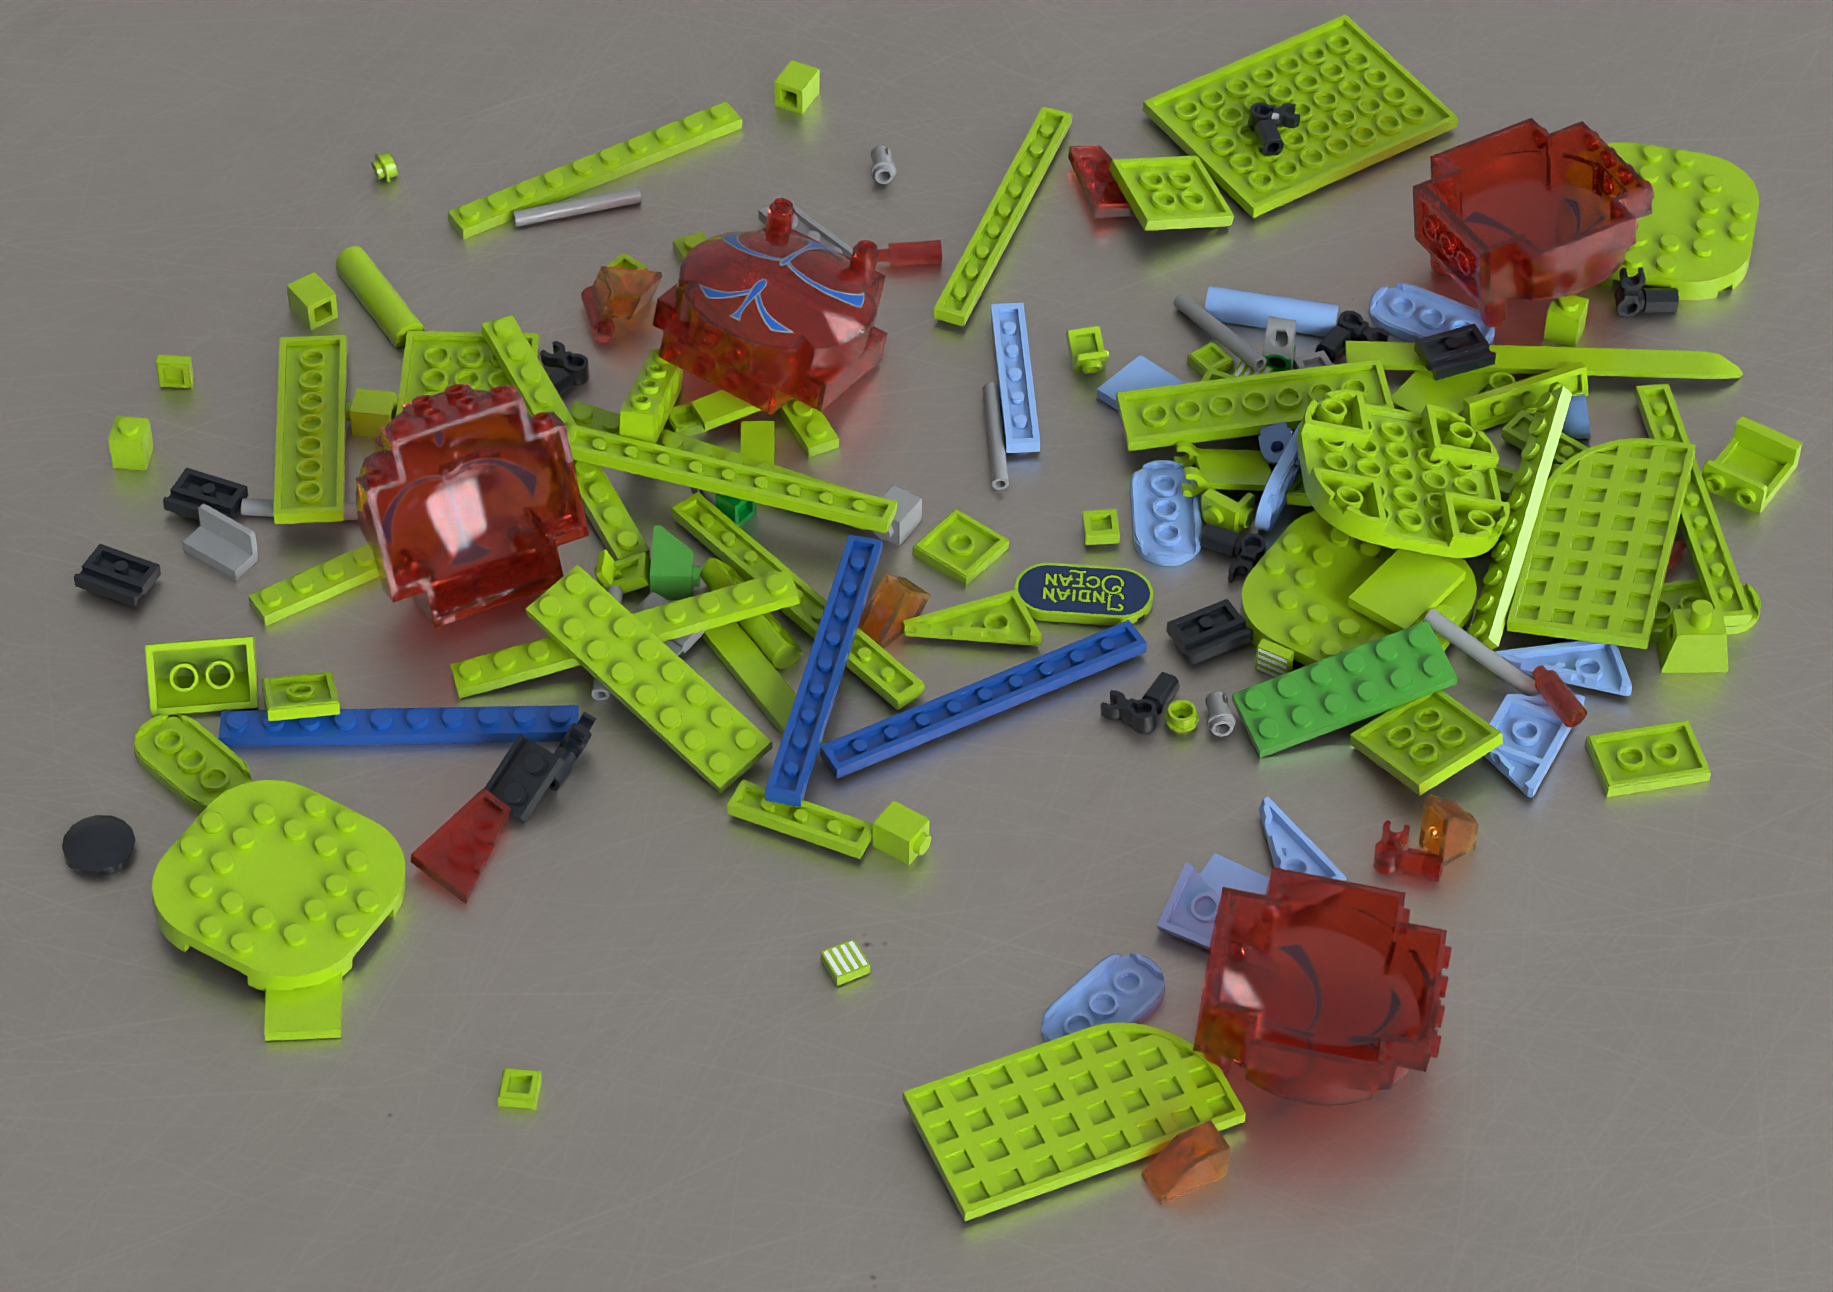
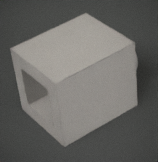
(907, 516)

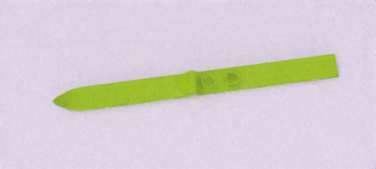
(1544, 359)

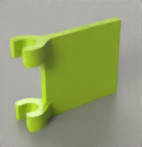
(1221, 469)

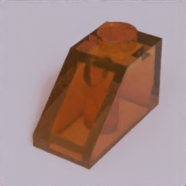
(623, 291)
(890, 605)
(1447, 829)
(1188, 1163)

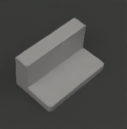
(222, 543)

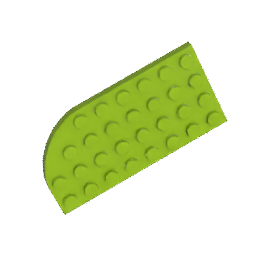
(1603, 543)
(1065, 1112)

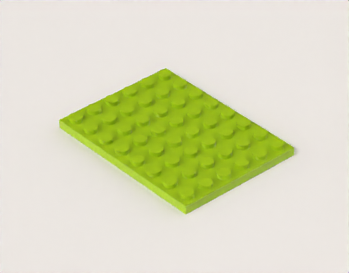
(1351, 106)

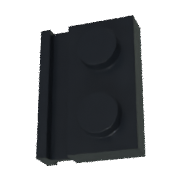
(1454, 351)
(199, 488)
(117, 575)
(1209, 631)
(524, 776)

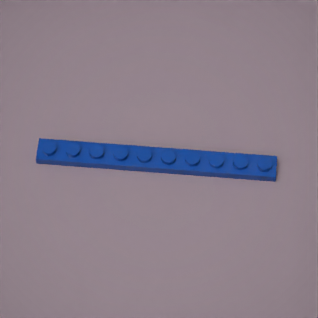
(823, 671)
(982, 699)
(400, 726)

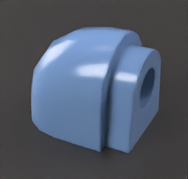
(1577, 419)
(1274, 441)

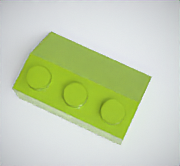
(202, 675)

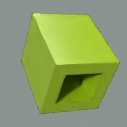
(797, 87)
(312, 301)
(1566, 320)
(371, 411)
(131, 443)
(901, 833)

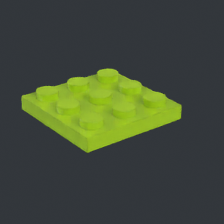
(1171, 193)
(1426, 740)

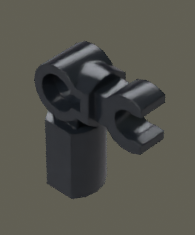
(1264, 121)
(1631, 299)
(1349, 328)
(571, 368)
(1247, 548)
(1143, 712)
(572, 747)

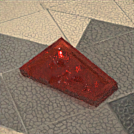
(1098, 185)
(463, 844)

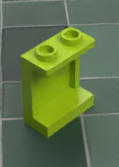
(1752, 465)

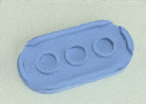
(1418, 313)
(1274, 495)
(1163, 520)
(1111, 992)

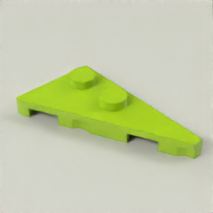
(989, 619)

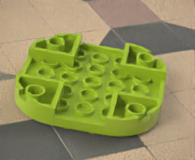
(1698, 221)
(1401, 476)
(1304, 585)
(278, 884)

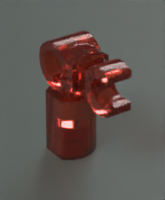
(1391, 857)

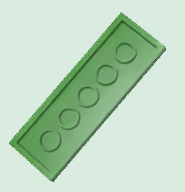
(1344, 689)

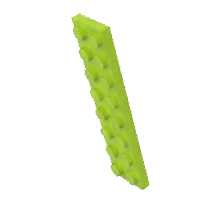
(1240, 404)
(311, 430)
(649, 679)

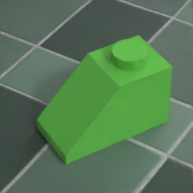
(672, 567)

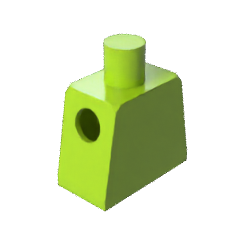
(1694, 641)

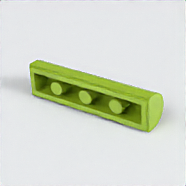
(377, 295)
(762, 629)

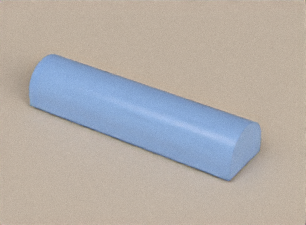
(1255, 308)

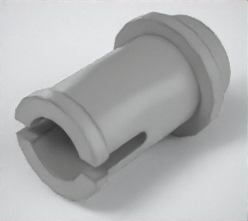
(883, 169)
(1220, 719)

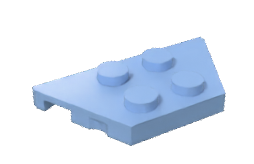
(1530, 739)

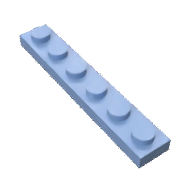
(1015, 378)

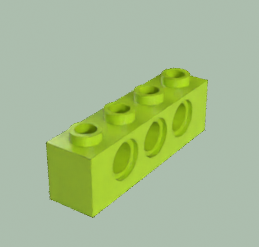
(651, 399)

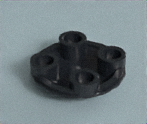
(98, 844)

